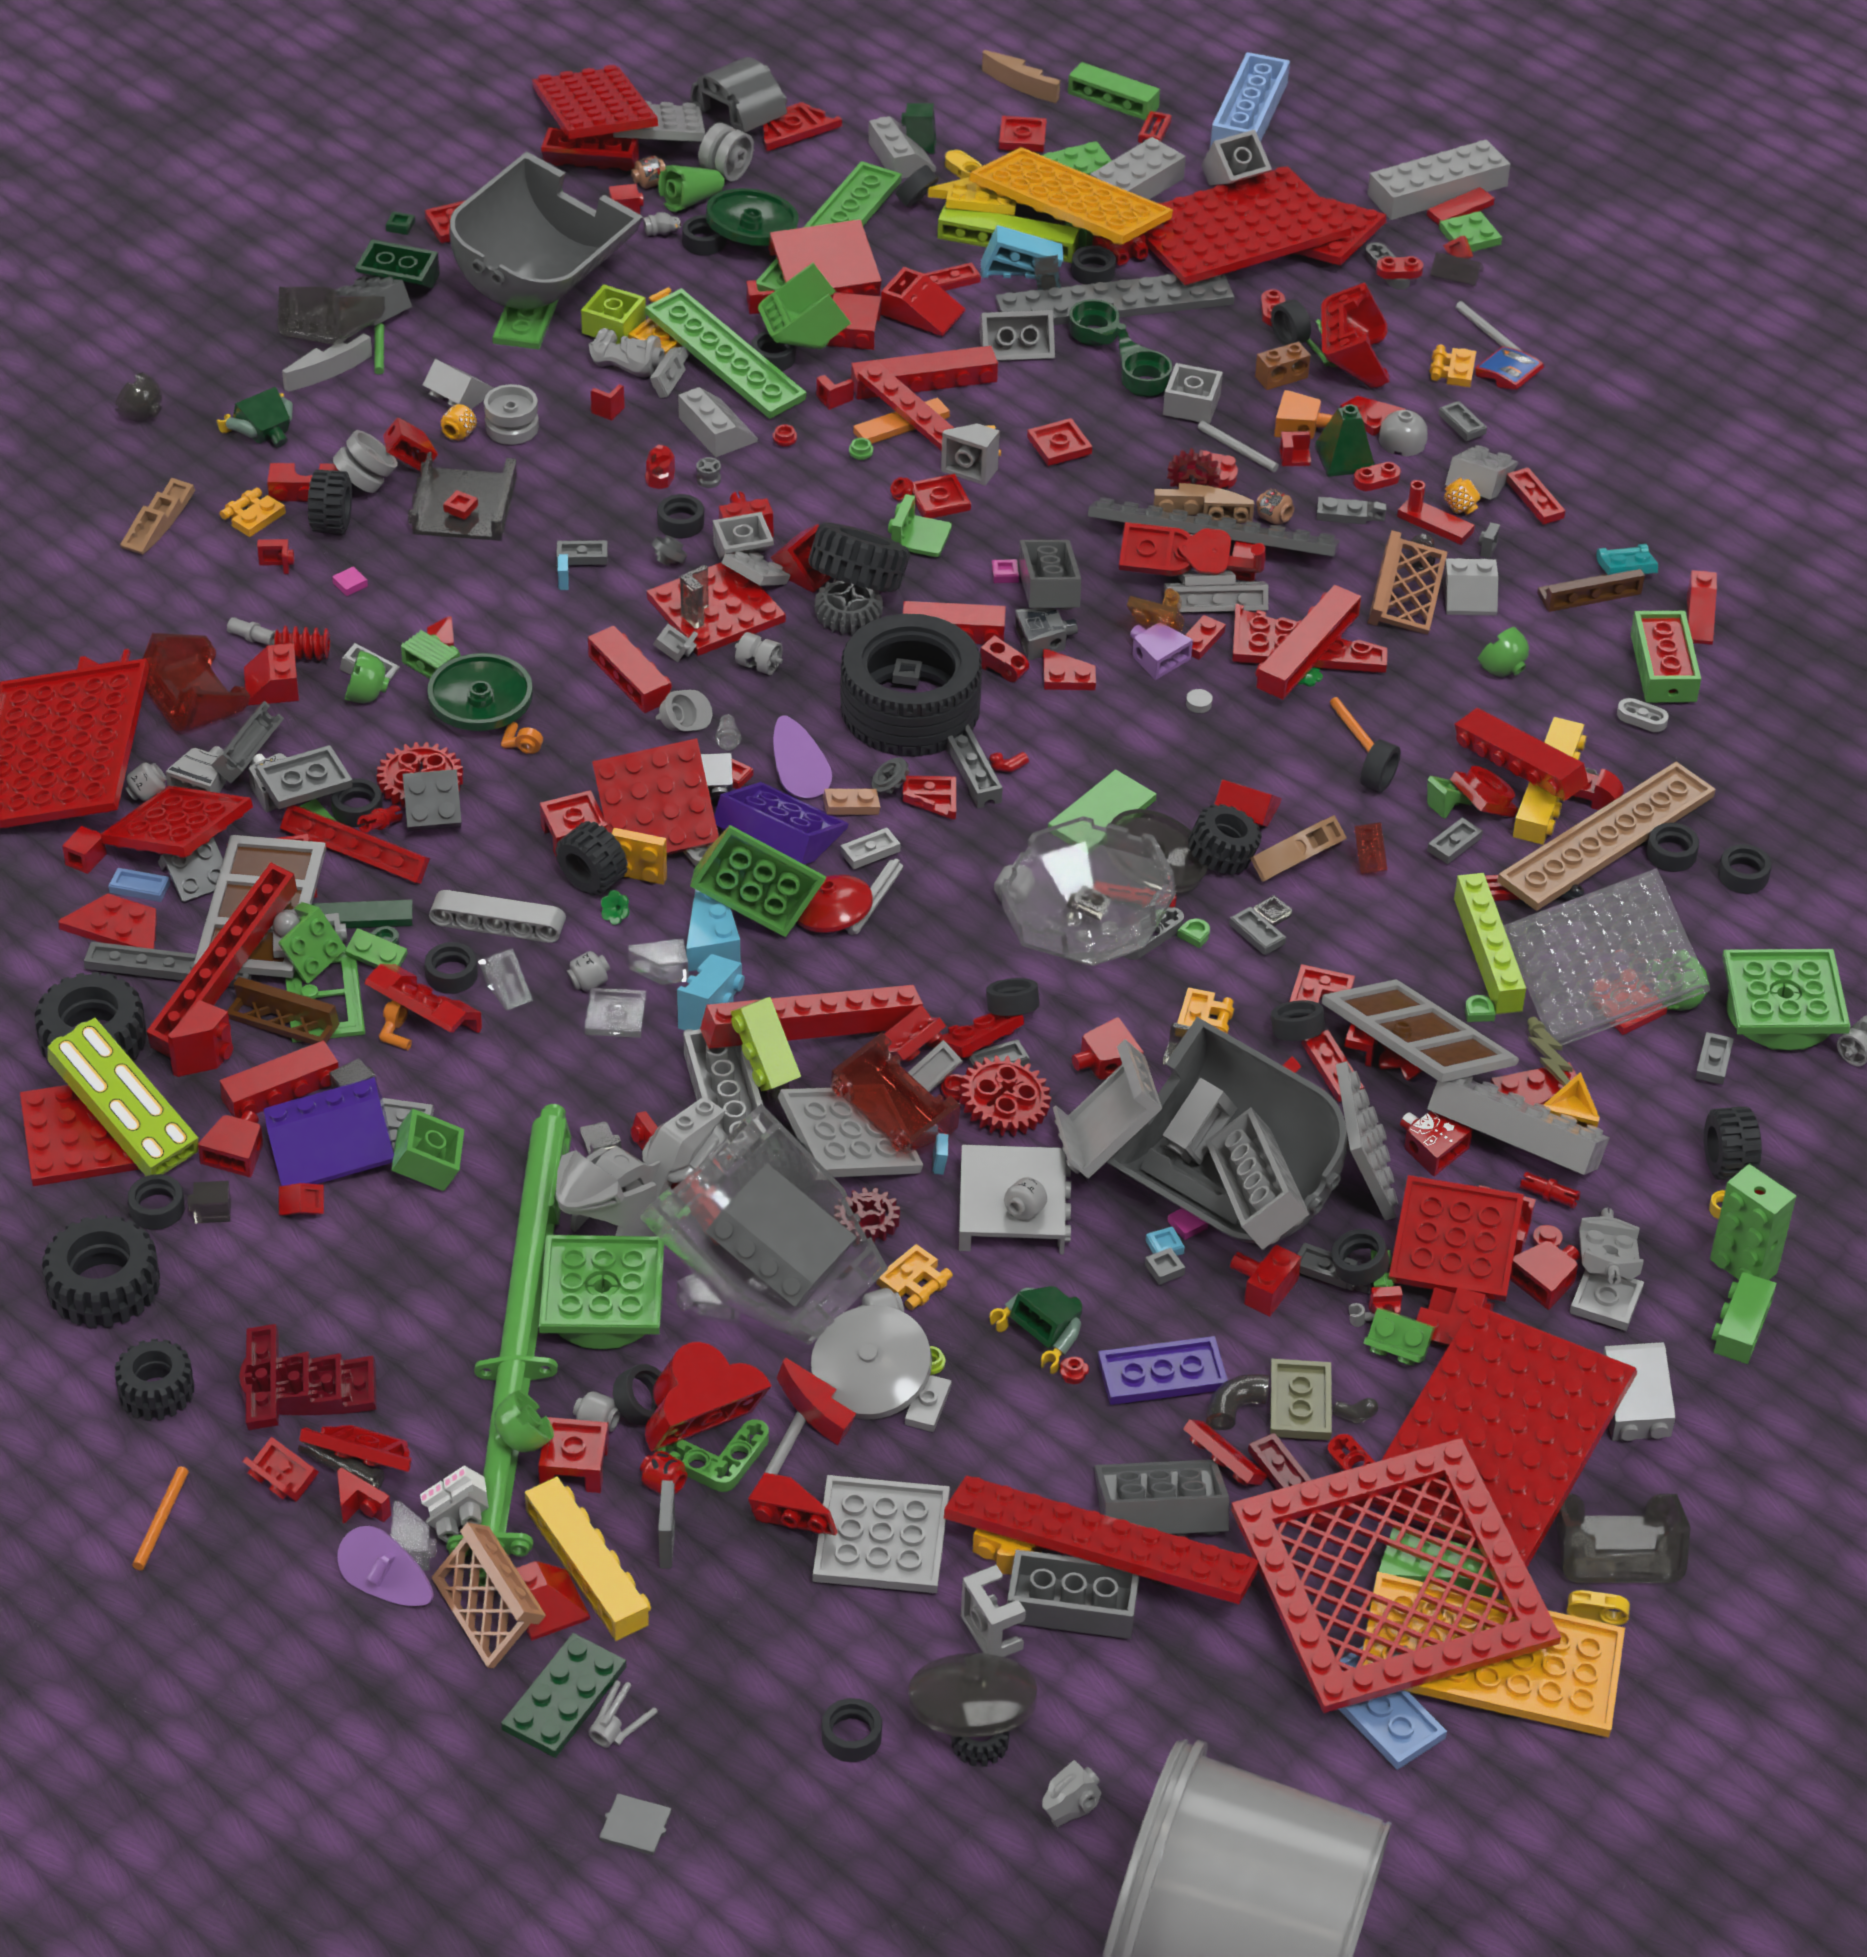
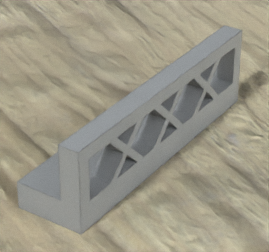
(1251, 595)

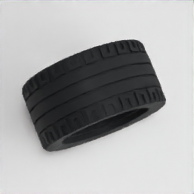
(903, 720)

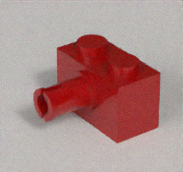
(740, 506)
(1268, 1279)

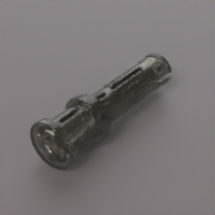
(354, 1465)

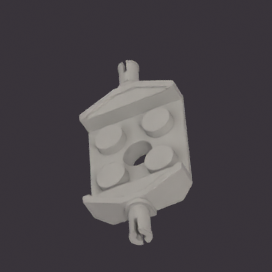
(1610, 1247)

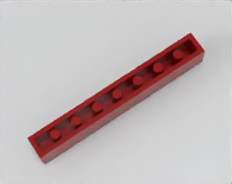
(226, 952)
(819, 1014)

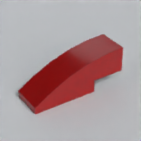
(815, 1401)

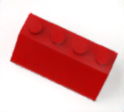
(595, 150)

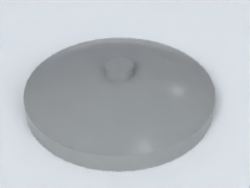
(873, 1360)

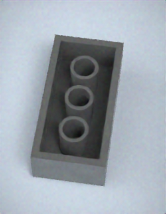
(1049, 574)
(1073, 1594)

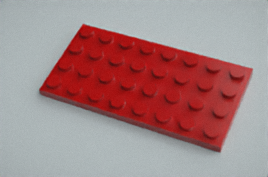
(594, 102)

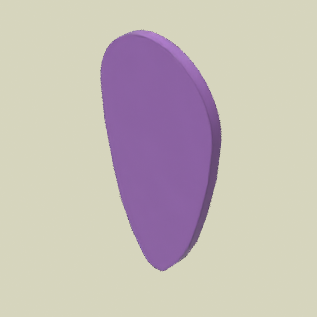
(799, 761)
(382, 1567)

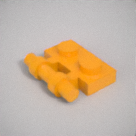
(1460, 368)
(257, 516)
(1201, 1005)
(911, 1269)

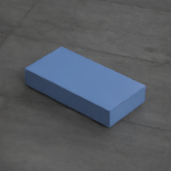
(139, 884)

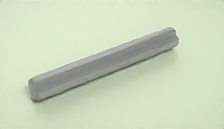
(879, 890)

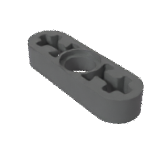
(1372, 255)
(1165, 929)

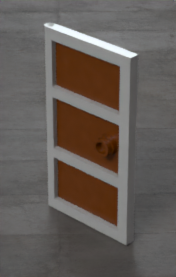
(241, 868)
(1419, 1030)

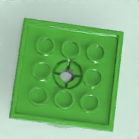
(1785, 996)
(602, 1289)

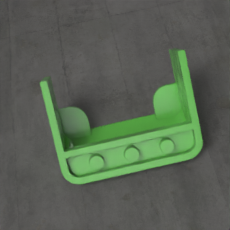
(803, 311)

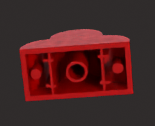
(700, 1393)

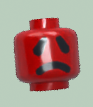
(661, 1468)

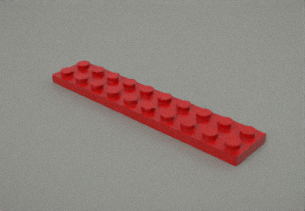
(1102, 1539)

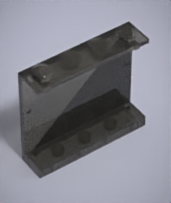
(438, 484)

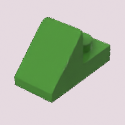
(1443, 795)

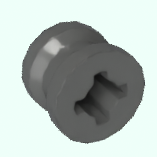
(708, 472)

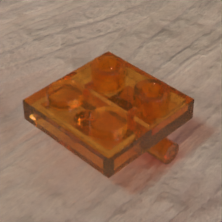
(1165, 613)

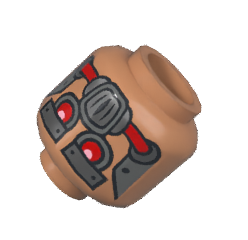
(648, 171)
(1275, 506)

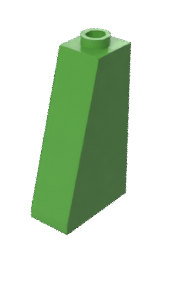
(1410, 1567)

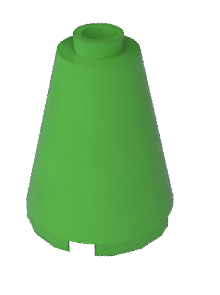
(688, 185)

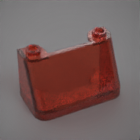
(185, 683)
(893, 1098)

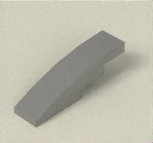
(320, 365)

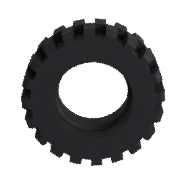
(859, 557)
(89, 998)
(107, 1298)

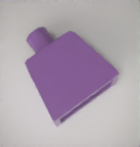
(1160, 648)

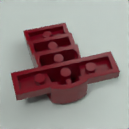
(301, 1384)

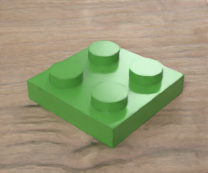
(1475, 227)

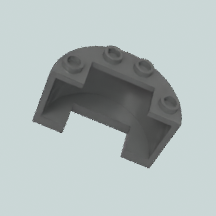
(746, 88)

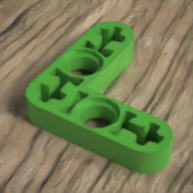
(718, 1466)

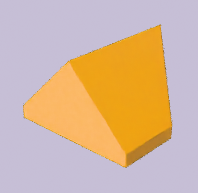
(1576, 1102)

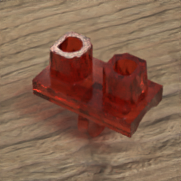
(1371, 848)

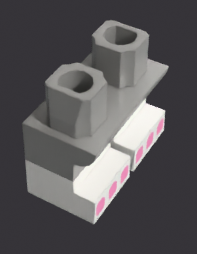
(455, 1502)

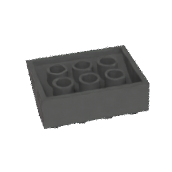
(781, 1235)
(1165, 1495)

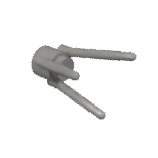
(607, 1726)

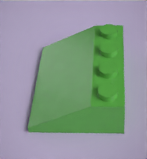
(756, 880)

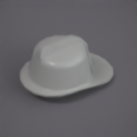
(685, 711)

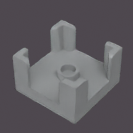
(986, 1618)

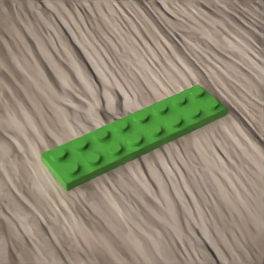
(725, 353)

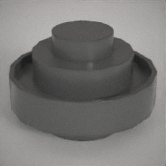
(669, 550)

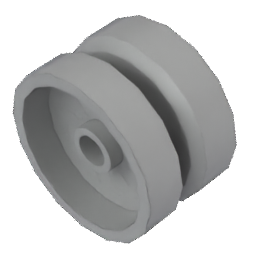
(726, 151)
(511, 414)
(365, 461)

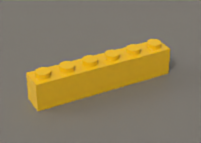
(1538, 806)
(587, 1558)

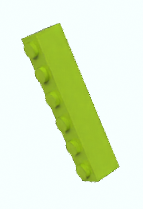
(978, 227)
(1490, 943)

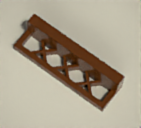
(1591, 590)
(287, 1007)

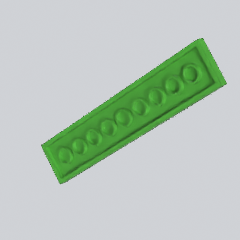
(853, 200)

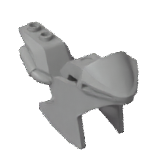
(621, 1187)

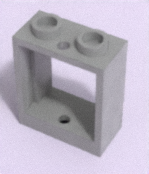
(1197, 1120)

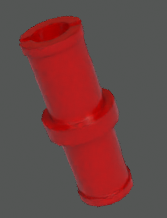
(380, 818)
(1550, 1190)

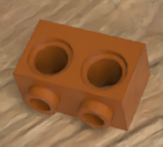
(1282, 365)

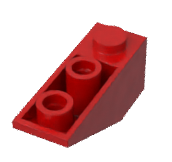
(787, 1503)

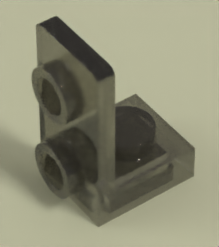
(599, 1136)

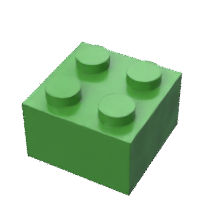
(428, 1149)

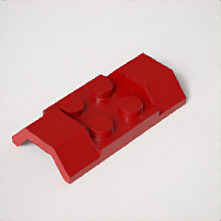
(403, 988)

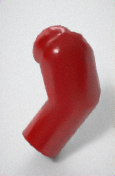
(1008, 765)

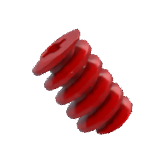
(305, 643)

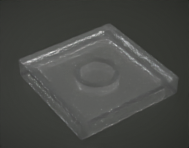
(615, 1012)

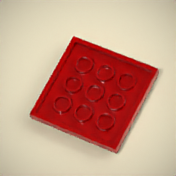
(1363, 224)
(733, 609)
(659, 795)
(177, 821)
(67, 1138)
(1456, 1237)

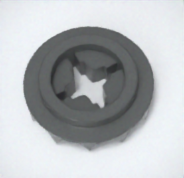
(896, 772)

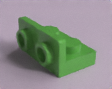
(1399, 1336)

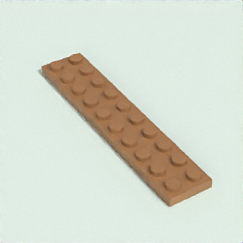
(1605, 836)

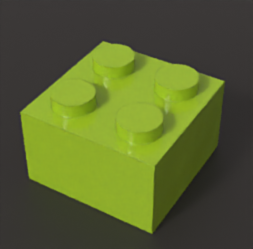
(614, 311)

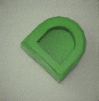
(1194, 932)
(1479, 1009)

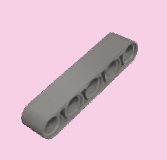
(497, 916)

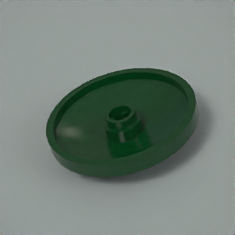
(750, 215)
(480, 691)

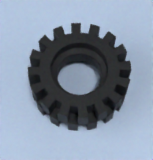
(981, 1750)

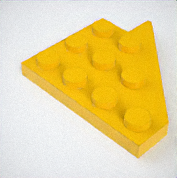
(968, 196)

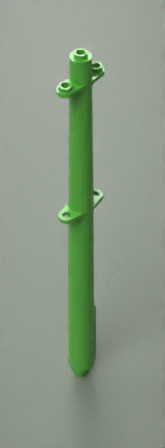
(516, 1363)

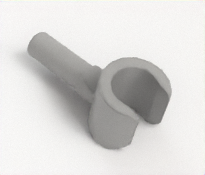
(1358, 1315)

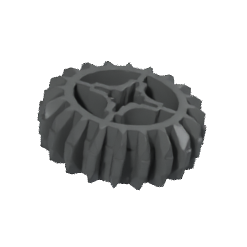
(847, 606)

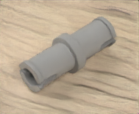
(251, 631)

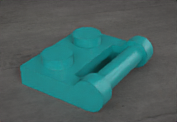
(1627, 559)

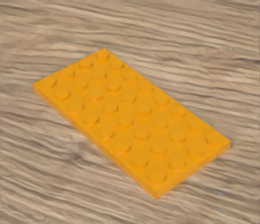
(1071, 195)
(1557, 1685)

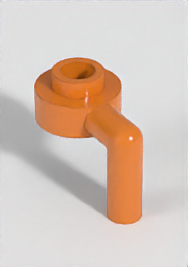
(527, 739)
(395, 1016)

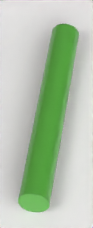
(379, 349)

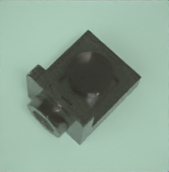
(1088, 902)

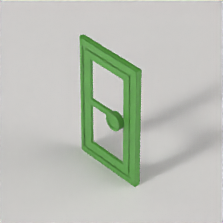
(355, 1022)

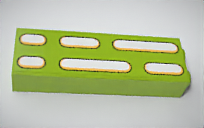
(122, 1098)

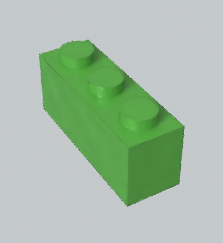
(1743, 1317)

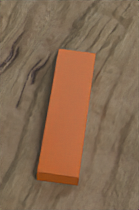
(893, 424)

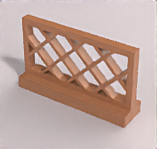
(1386, 584)
(500, 1577)

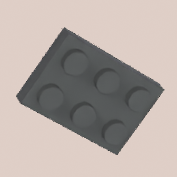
(304, 777)

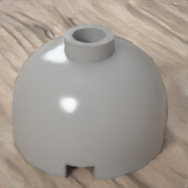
(1404, 433)

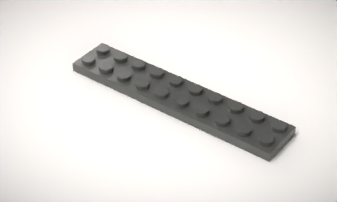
(1130, 297)
(1249, 532)

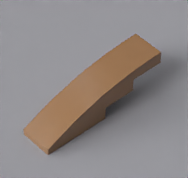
(1016, 75)
(158, 517)

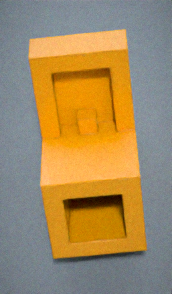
(1000, 1548)

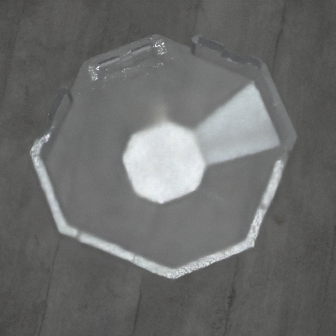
(1104, 859)

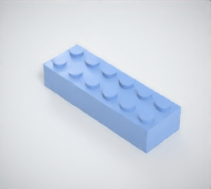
(1252, 97)

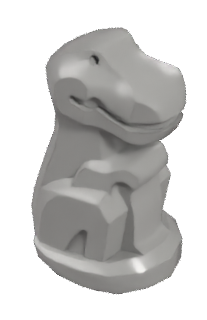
(631, 355)

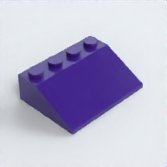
(779, 821)
(330, 1134)

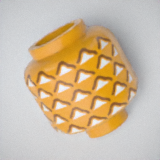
(458, 422)
(1462, 496)

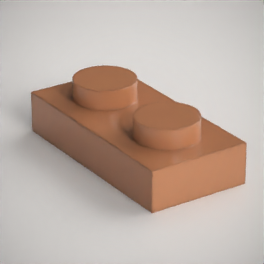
(851, 801)

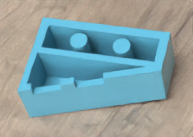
(1015, 253)
(711, 932)
(715, 984)

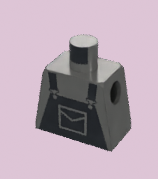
(1042, 631)

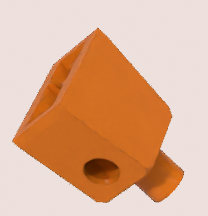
(1299, 414)

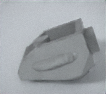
(1071, 1794)

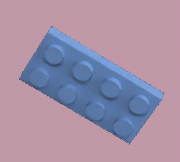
(1394, 1723)

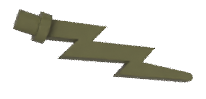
(1545, 1045)

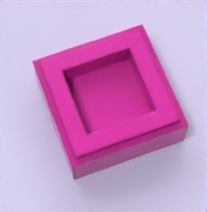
(1005, 571)
(350, 581)
(1186, 1223)

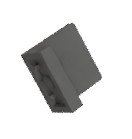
(194, 874)

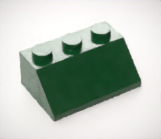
(400, 262)

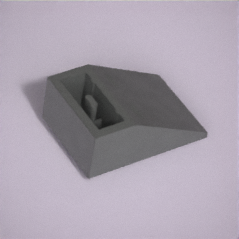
(393, 290)

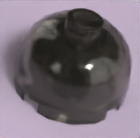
(140, 399)

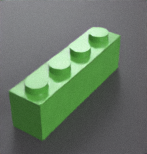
(1113, 91)

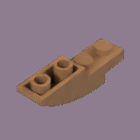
(1205, 500)
(1298, 848)

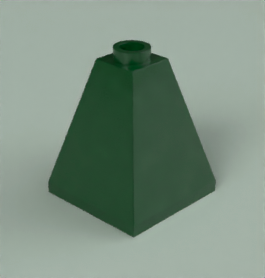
(1344, 443)

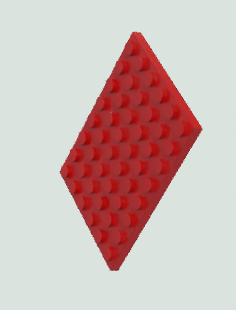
(1243, 225)
(67, 741)
(1525, 1413)

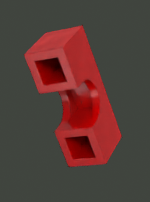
(287, 485)

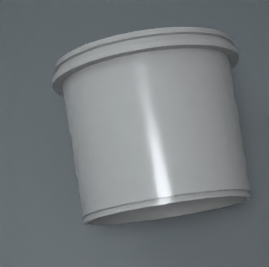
(1244, 1868)

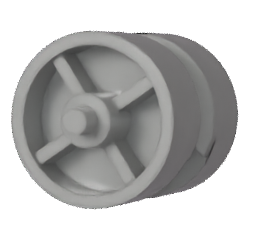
(763, 654)
(1853, 1045)

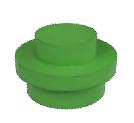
(861, 448)

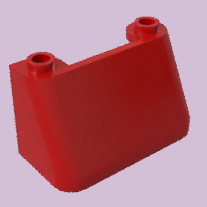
(1349, 328)

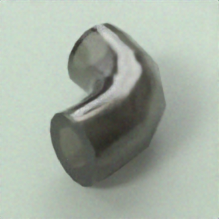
(1232, 1396)

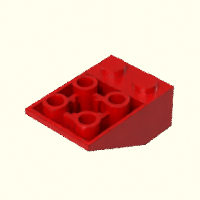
(919, 302)

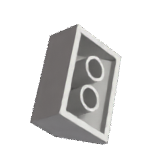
(895, 148)
(1018, 334)
(713, 422)

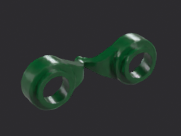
(1134, 359)

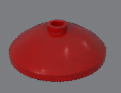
(837, 904)

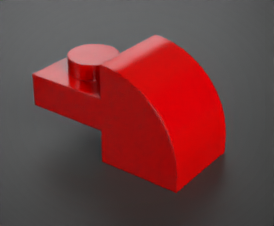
(1601, 789)

